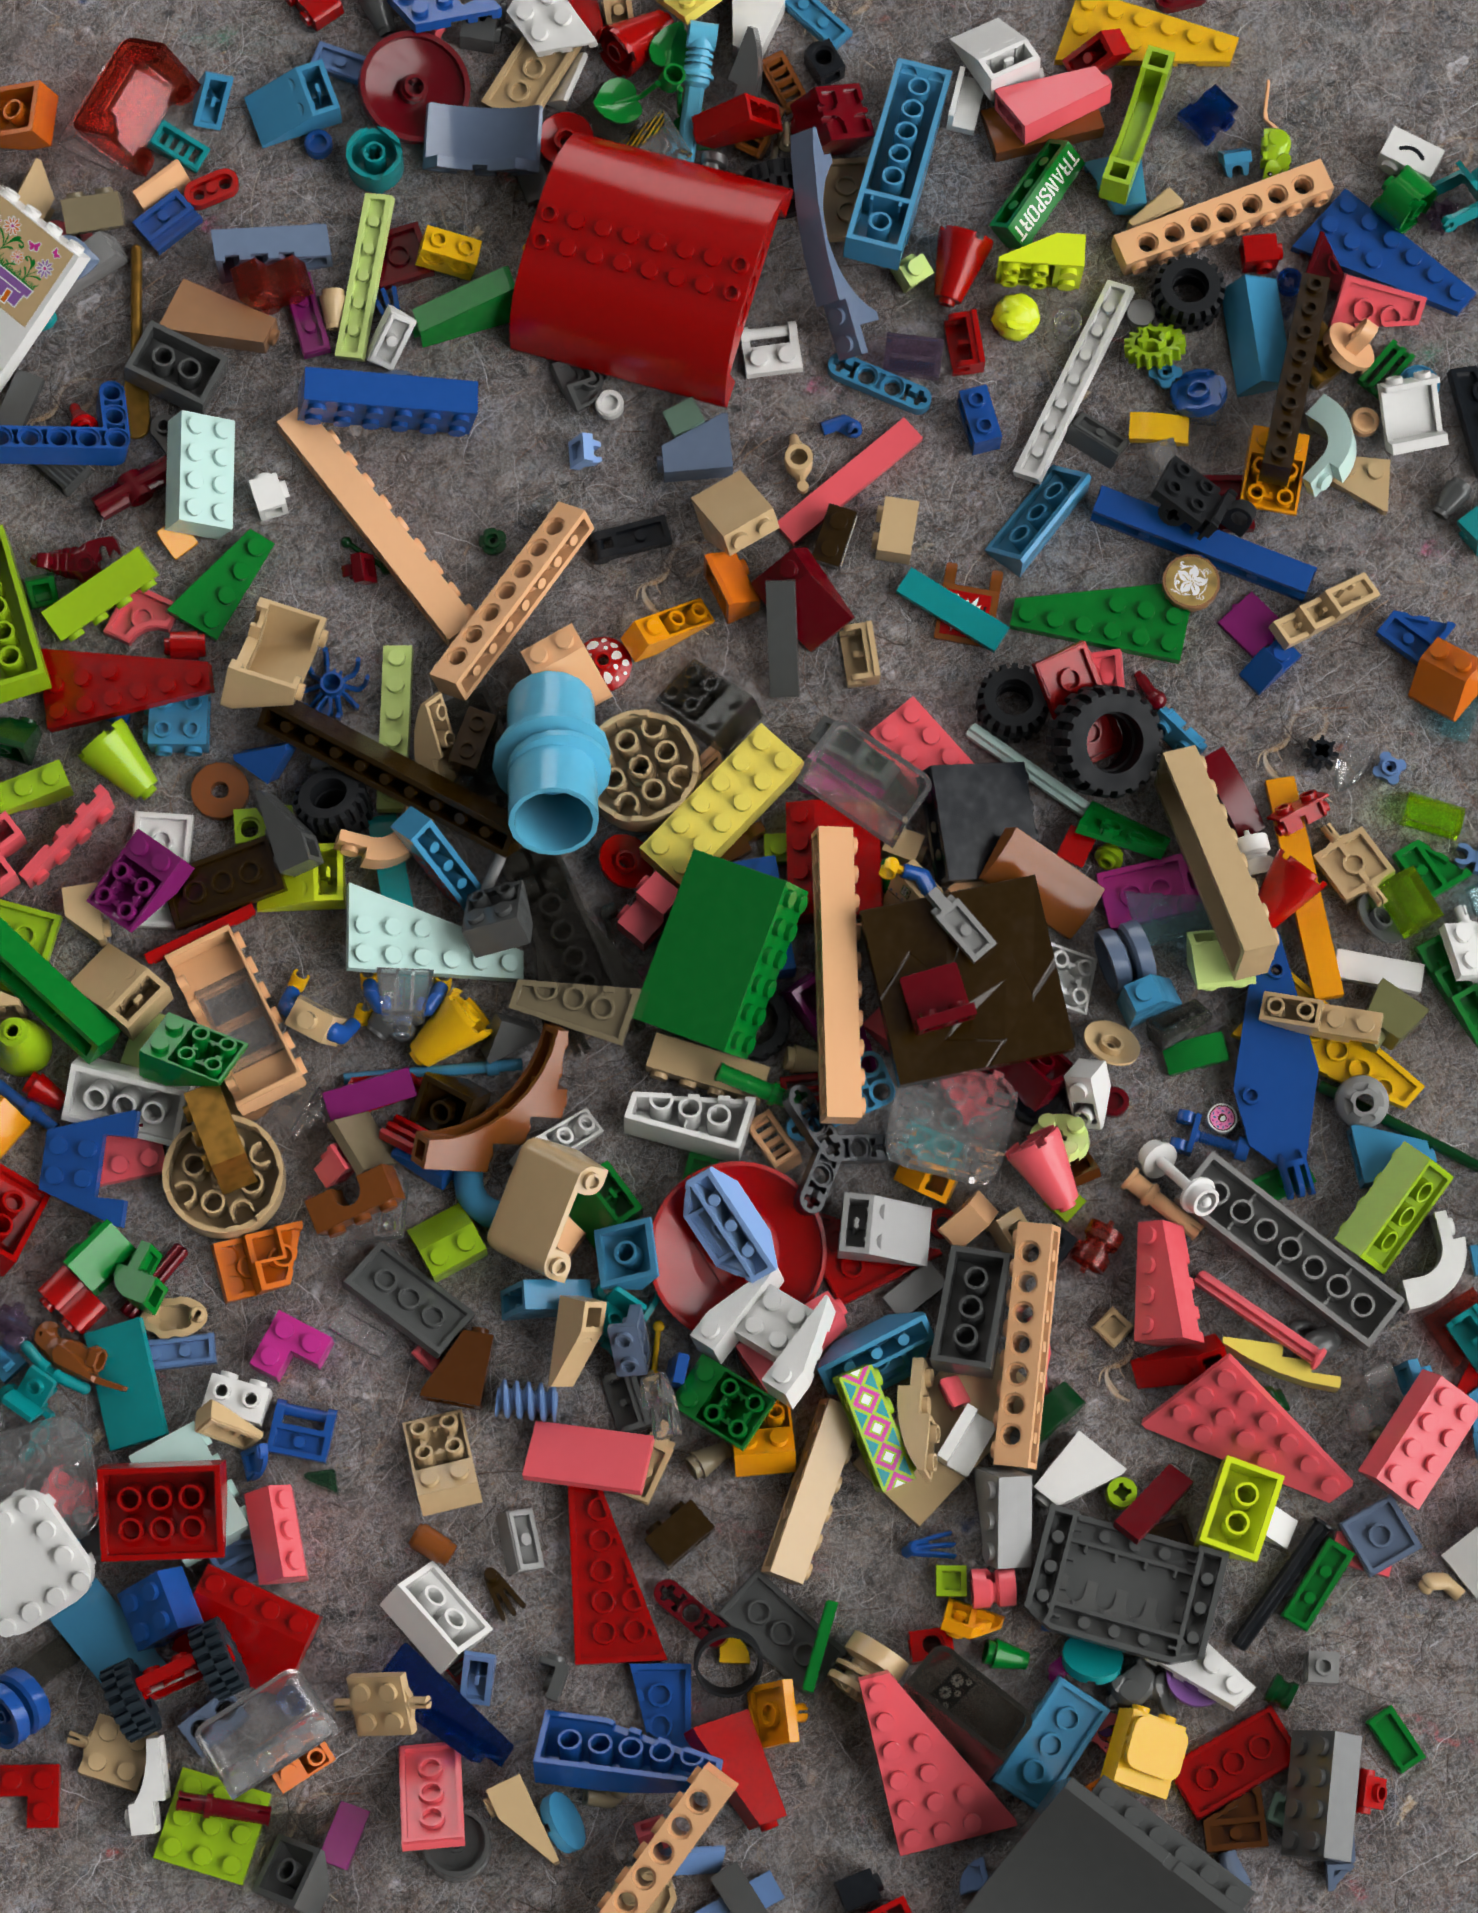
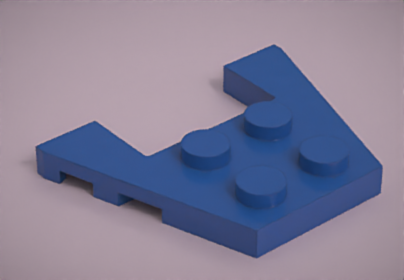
(438, 14)
(75, 1163)

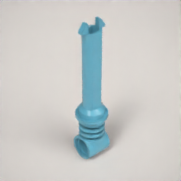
(700, 43)

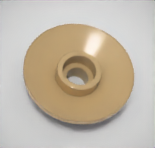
(1111, 1042)

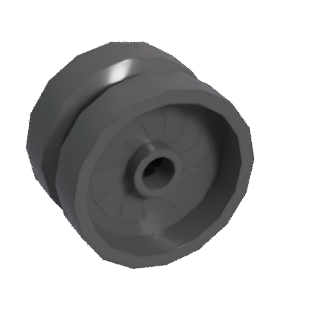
(468, 1860)

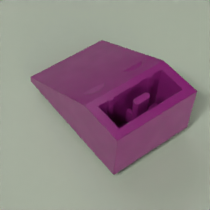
(139, 881)

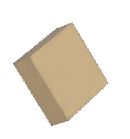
(1112, 1327)

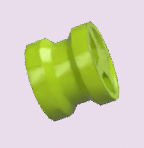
(1116, 1499)

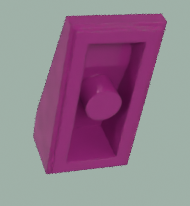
(344, 1835)

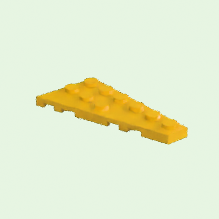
(1146, 27)

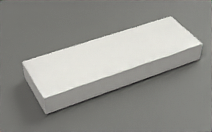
(1370, 970)

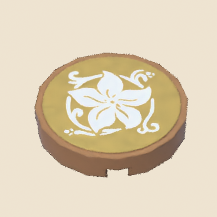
(1190, 582)

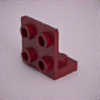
(936, 998)

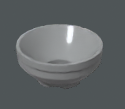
(1346, 1101)

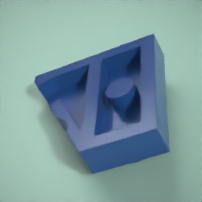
(1412, 634)

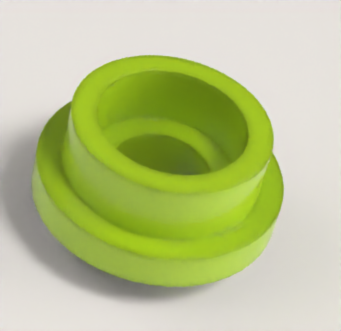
(1109, 856)

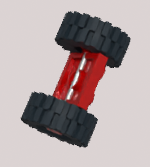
(133, 1691)

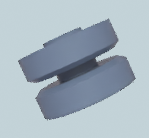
(1124, 954)

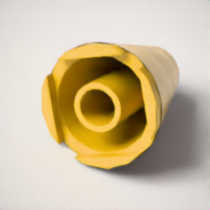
(449, 1030)

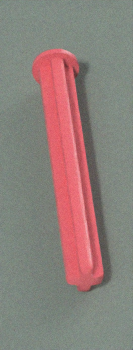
(1260, 1319)

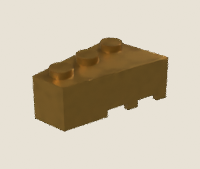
(219, 1137)

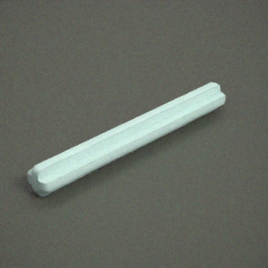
(1036, 775)

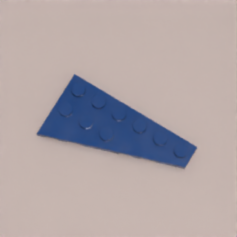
(1379, 253)

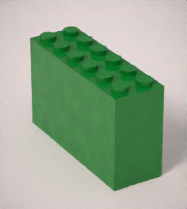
(721, 954)

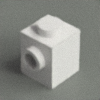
(269, 495)

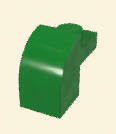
(137, 1279)

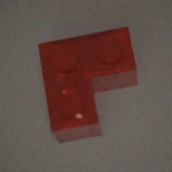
(273, 285)

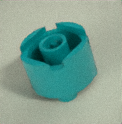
(374, 159)

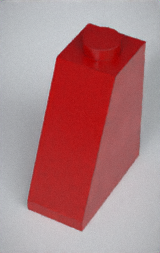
(736, 121)

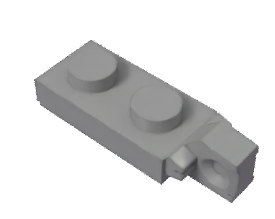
(960, 925)

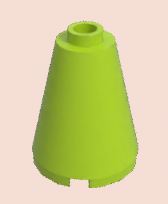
(121, 761)
(24, 1046)

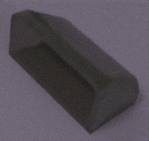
(969, 1709)

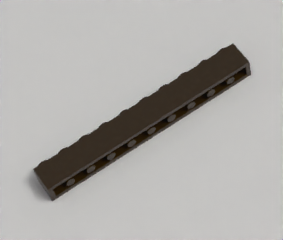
(391, 774)

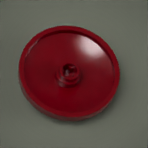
(406, 75)

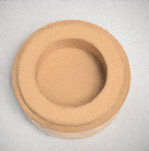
(1364, 422)

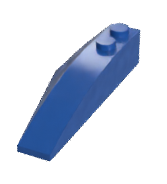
(608, 1757)

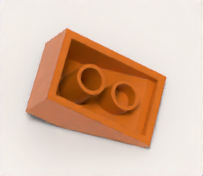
(27, 115)

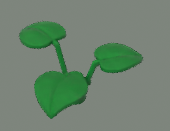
(618, 96)

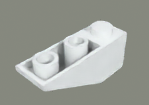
(572, 1132)

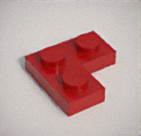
(42, 1788)

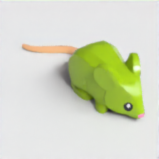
(1274, 145)

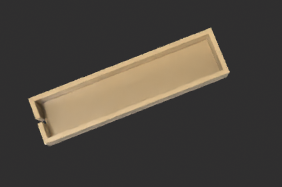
(1216, 862)

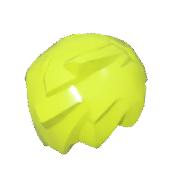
(1016, 316)

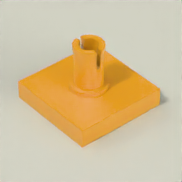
(775, 1713)

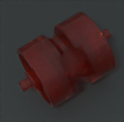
(1099, 1242)

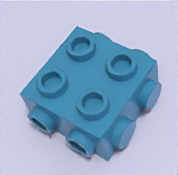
(179, 727)

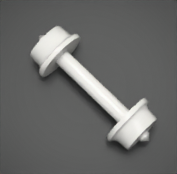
(1197, 1195)

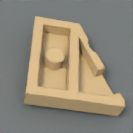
(1368, 482)

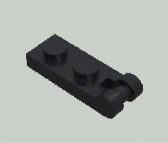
(630, 539)

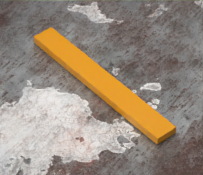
(1311, 917)

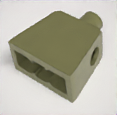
(1400, 1015)

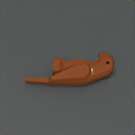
(73, 1355)

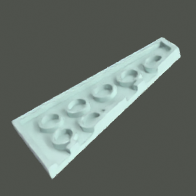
(400, 936)

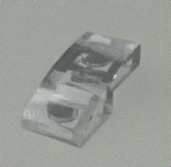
(660, 1398)

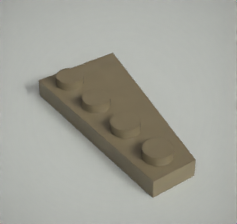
(590, 1009)

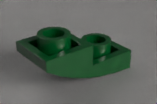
(1059, 1408)

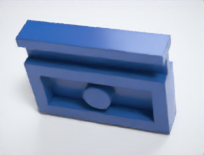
(167, 221)

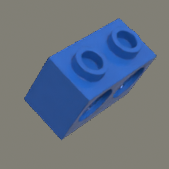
(979, 419)

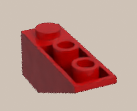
(1177, 1364)

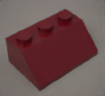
(1037, 1079)

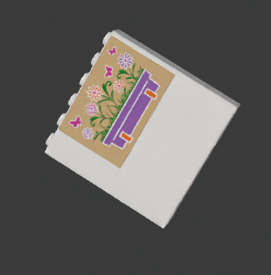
(34, 276)

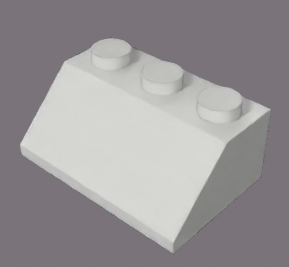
(435, 1616)

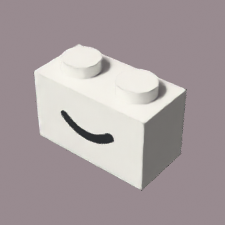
(1407, 149)

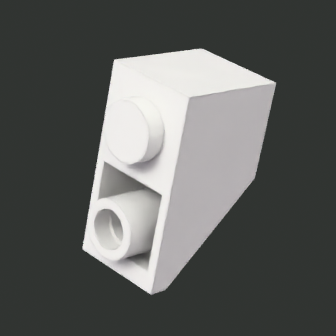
(1088, 1091)

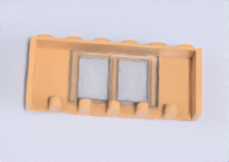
(230, 1000)

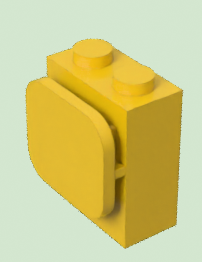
(1145, 1752)

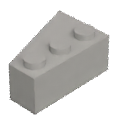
(1005, 1516)

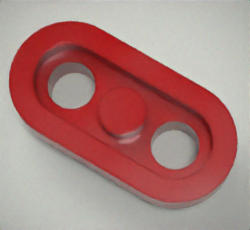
(210, 187)

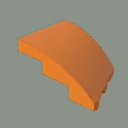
(257, 1261)

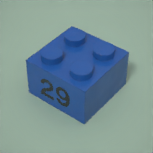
(159, 1608)

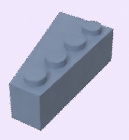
(270, 245)

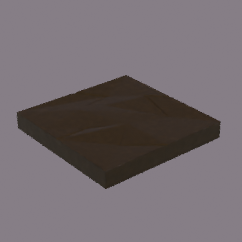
(1012, 985)

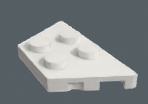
(550, 26)

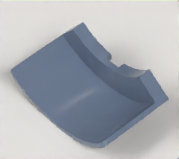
(482, 139)

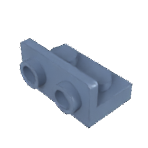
(630, 1343)

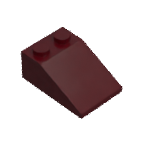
(818, 603)

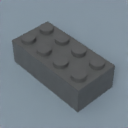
(971, 1312)
(1321, 1795)

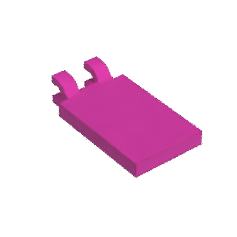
(1162, 876)

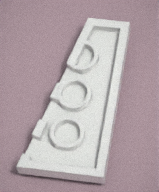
(1213, 1678)

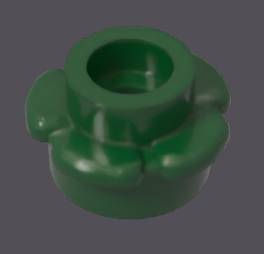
(495, 548)

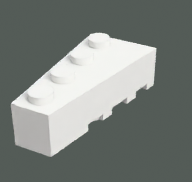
(692, 1123)

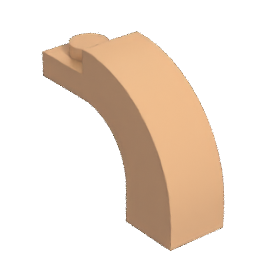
(375, 851)

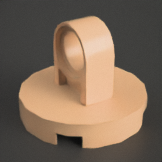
(1351, 345)

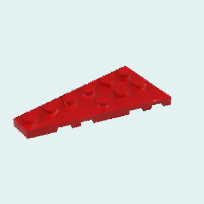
(106, 686)
(607, 1600)

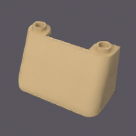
(274, 657)
(539, 1204)

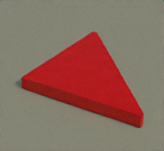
(856, 1278)

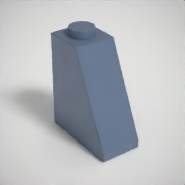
(698, 453)

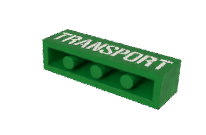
(1037, 193)

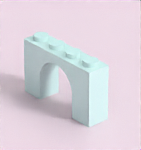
(192, 1446)

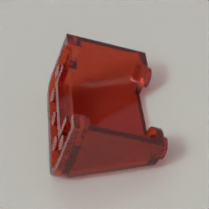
(133, 100)

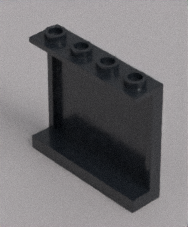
(969, 813)

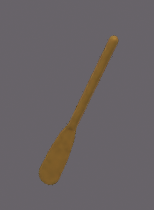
(136, 398)

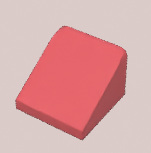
(953, 1392)

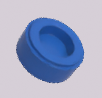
(318, 144)

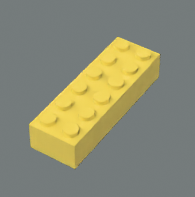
(723, 804)

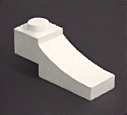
(144, 1813)

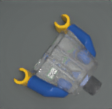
(404, 996)

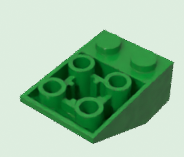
(188, 1054)
(723, 1402)

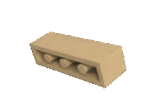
(697, 1066)

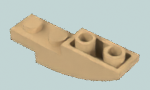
(434, 736)
(1319, 1019)
(915, 1418)

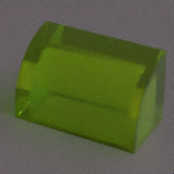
(1432, 816)
(1410, 902)

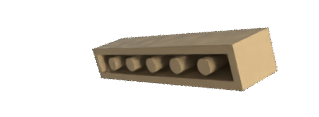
(810, 1495)

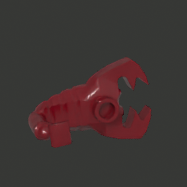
(77, 562)

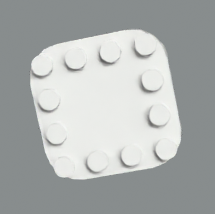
(39, 1562)

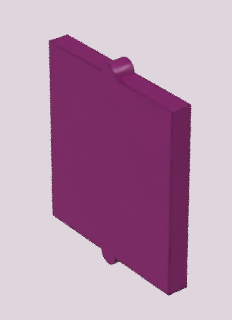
(1249, 624)

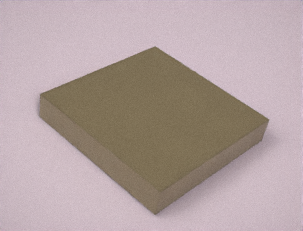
(360, 1142)

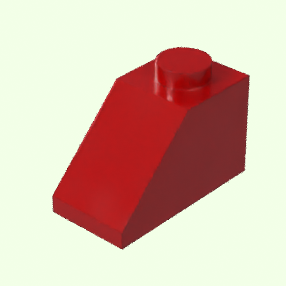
(1102, 51)

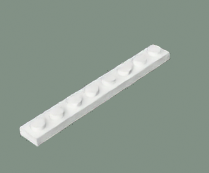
(1073, 382)

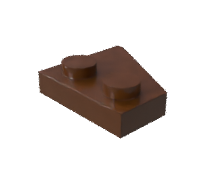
(1237, 1825)

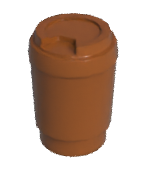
(432, 1544)

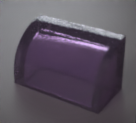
(913, 356)

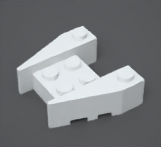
(773, 1327)

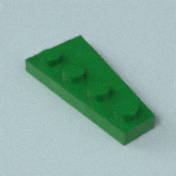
(217, 593)

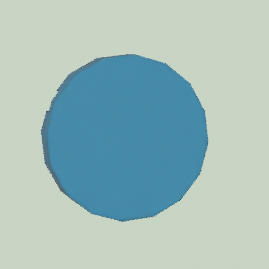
(564, 1822)

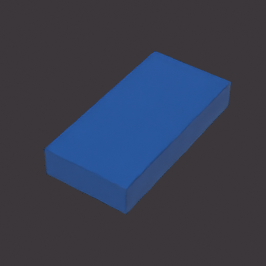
(677, 1369)

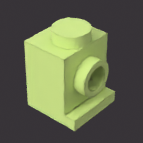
(912, 271)

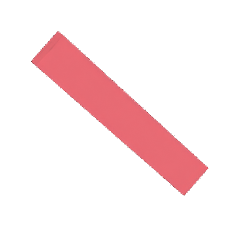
(849, 480)

